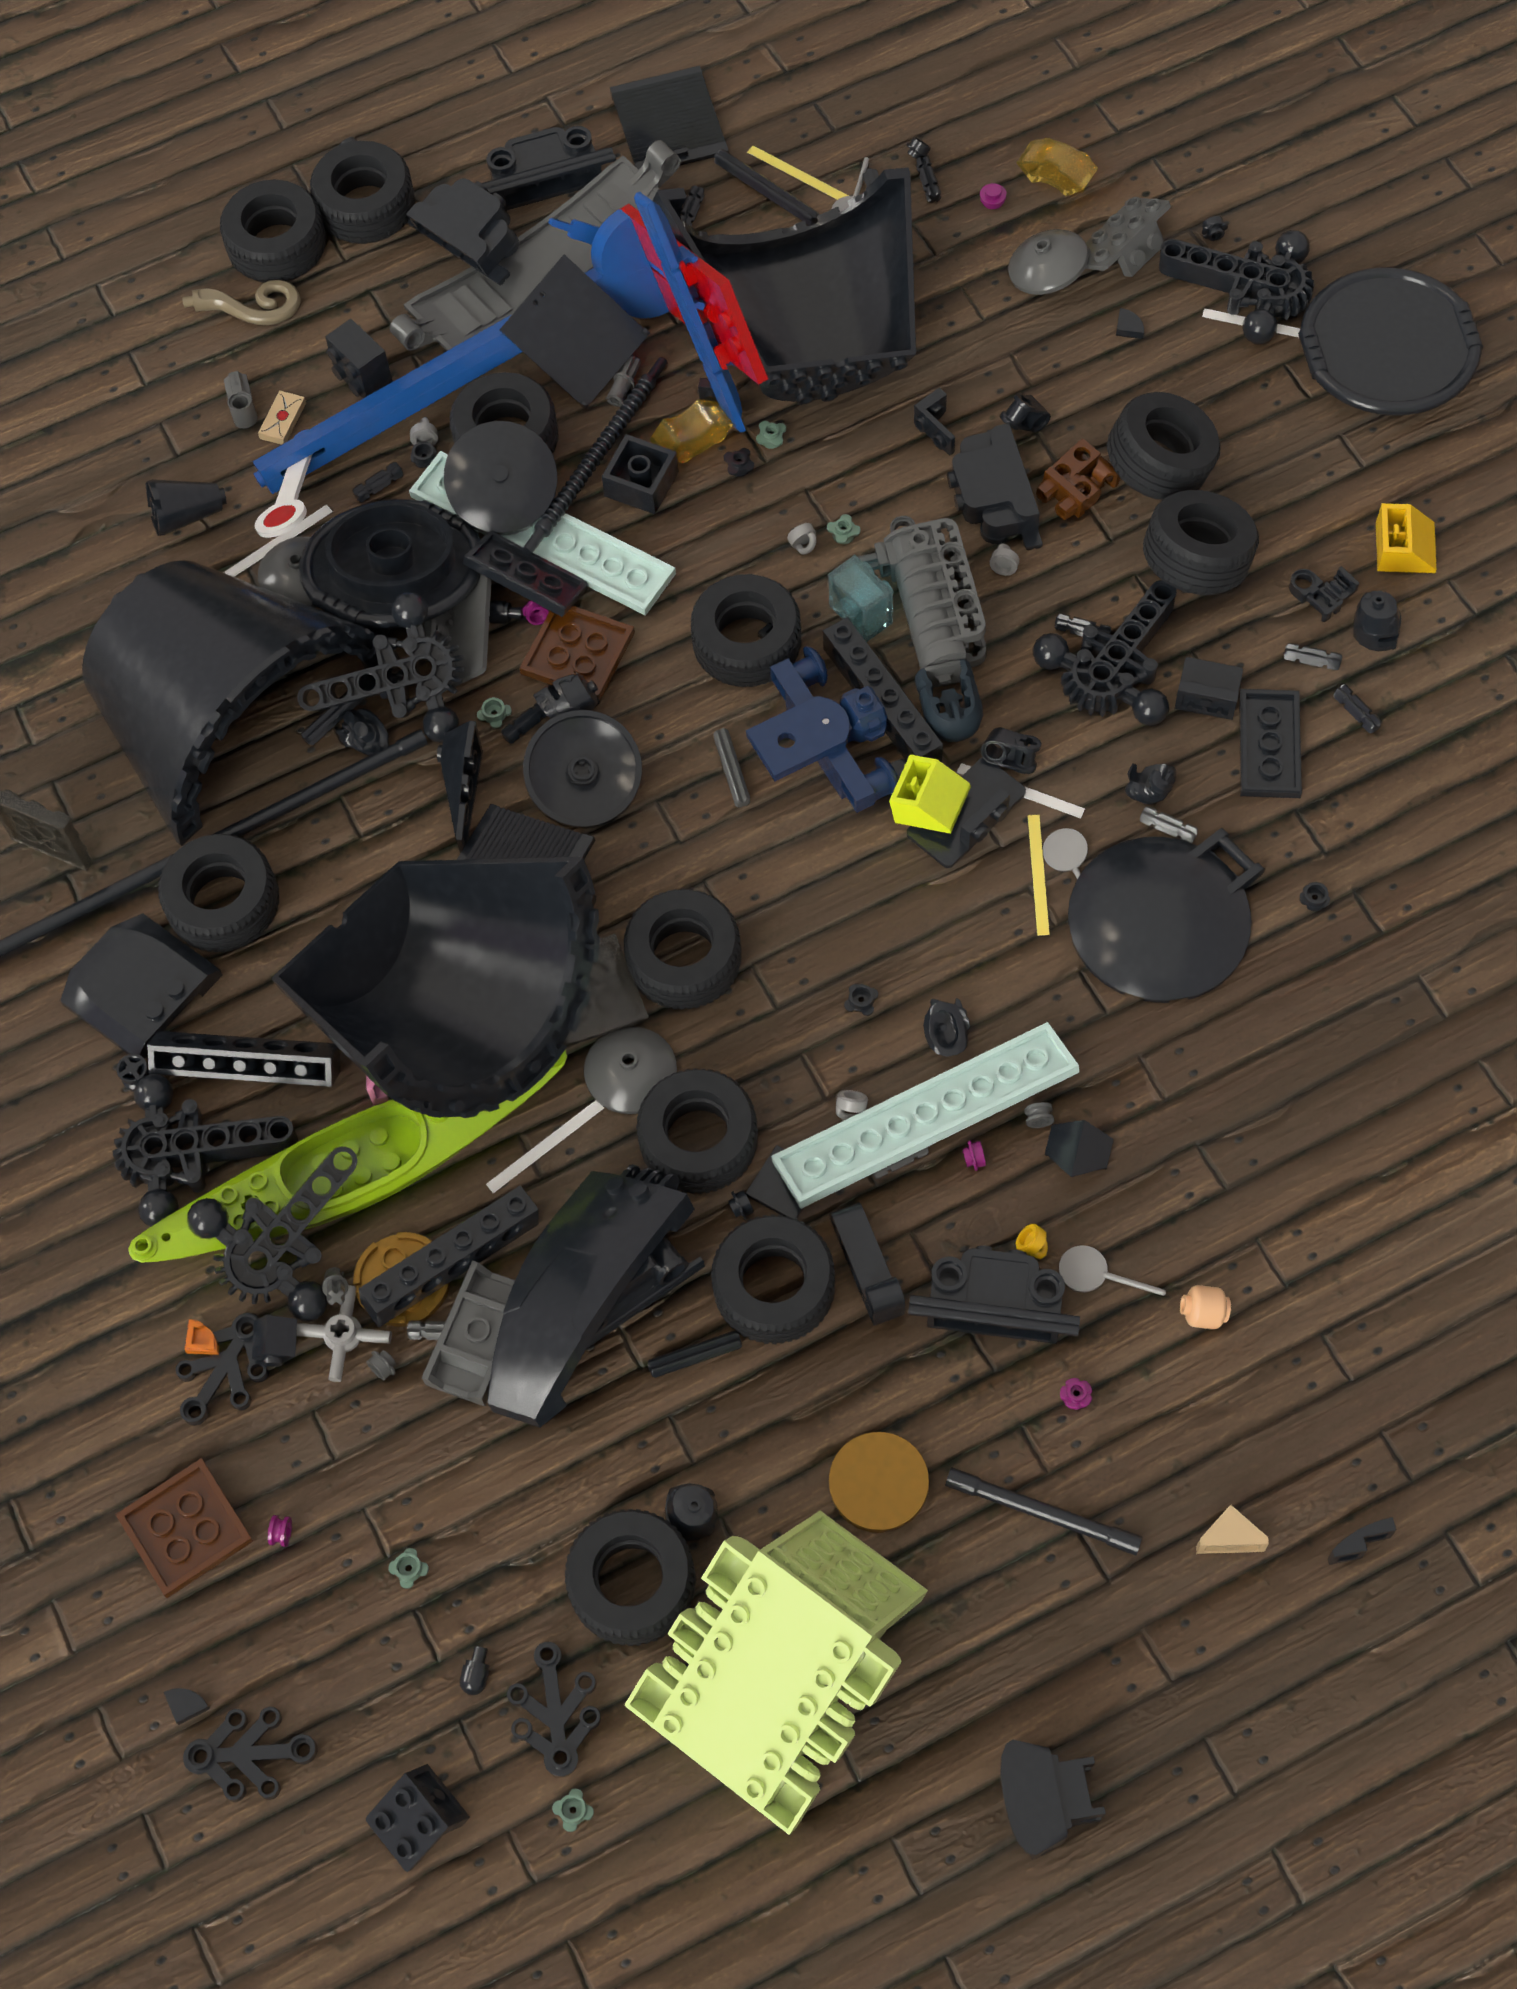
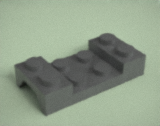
(468, 1339)

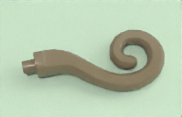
(216, 300)

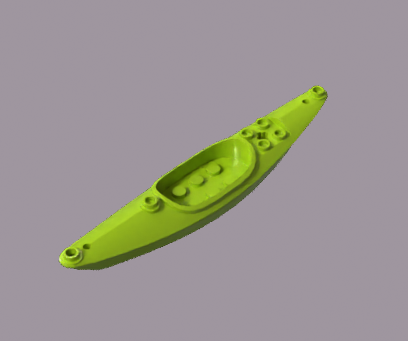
(391, 1150)

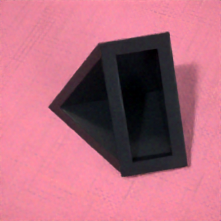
(1078, 1147)

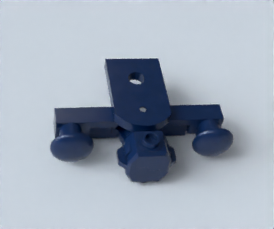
(822, 732)

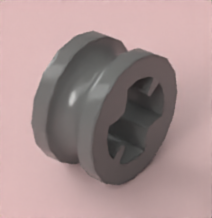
(1039, 1115)

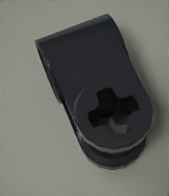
(1026, 414)
(1013, 750)

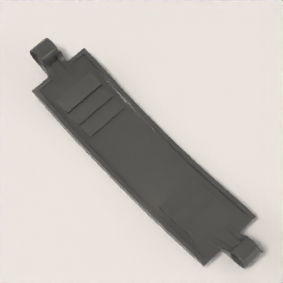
(474, 302)

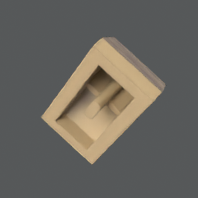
(1232, 1534)

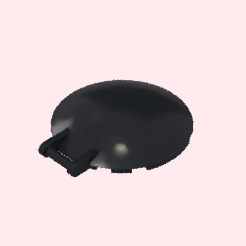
(1163, 916)

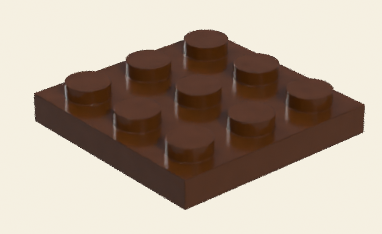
(577, 644)
(184, 1528)

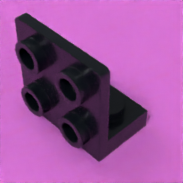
(1209, 688)
(415, 1816)

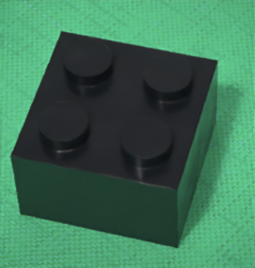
(358, 359)
(640, 474)

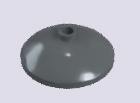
(1048, 261)
(280, 573)
(621, 1085)

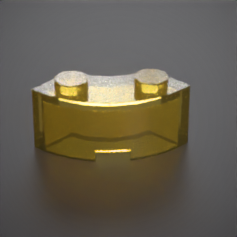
(1057, 165)
(693, 430)

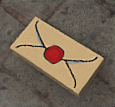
(282, 417)

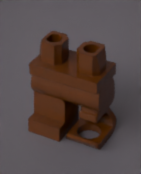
(1069, 482)

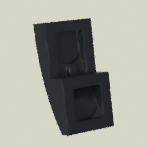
(1354, 1545)

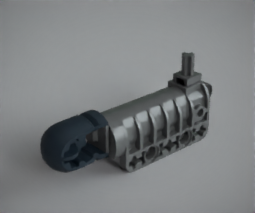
(936, 623)

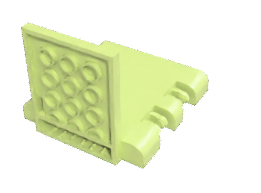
(777, 1658)

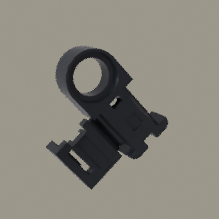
(1326, 596)

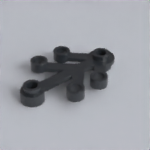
(223, 1364)
(555, 1714)
(244, 1753)

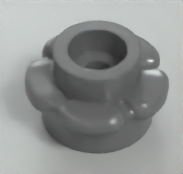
(381, 1364)

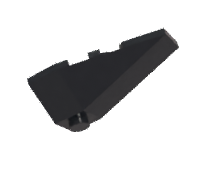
(461, 765)

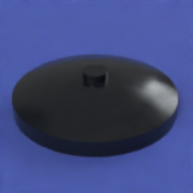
(500, 477)
(582, 769)

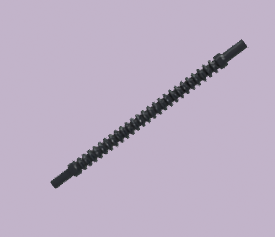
(607, 438)

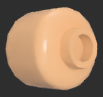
(1205, 1307)

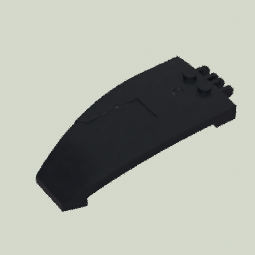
(574, 1282)

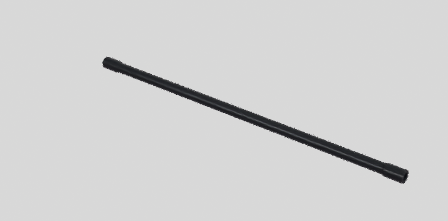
(400, 748)

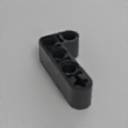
(875, 1284)

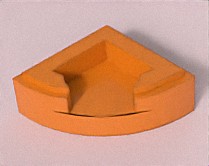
(200, 1339)

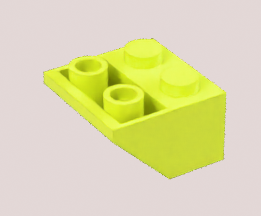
(928, 795)

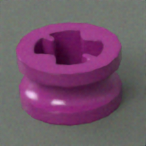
(279, 1530)

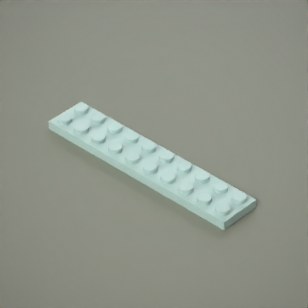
(577, 547)
(924, 1114)

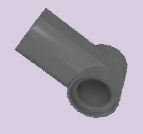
(240, 400)

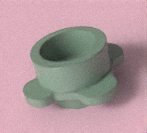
(770, 440)
(843, 536)
(494, 705)
(408, 1558)
(582, 1813)

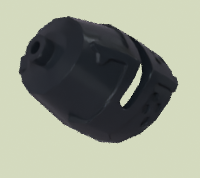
(1377, 618)
(567, 695)
(692, 1510)

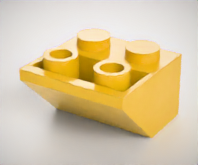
(1405, 540)

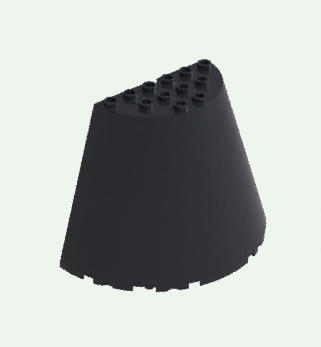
(823, 298)
(186, 659)
(454, 978)

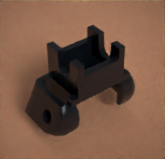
(1044, 1796)

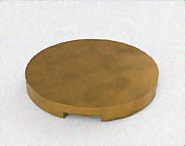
(388, 1253)
(878, 1482)

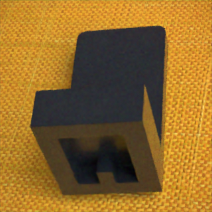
(926, 420)

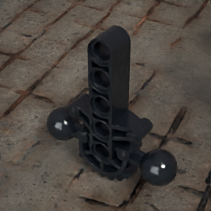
(1274, 286)
(409, 612)
(1119, 676)
(133, 1156)
(304, 1299)

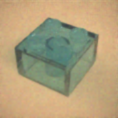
(861, 597)

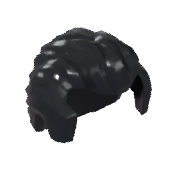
(1151, 784)

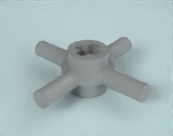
(348, 1340)

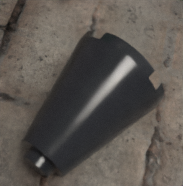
(182, 503)

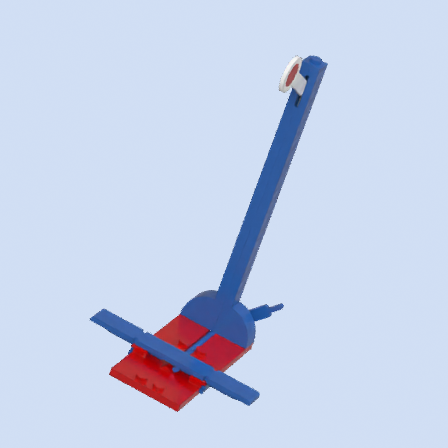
(632, 262)

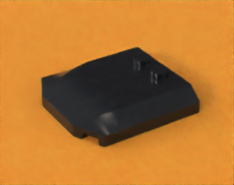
(136, 983)

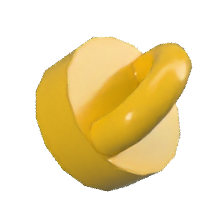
(1032, 1241)

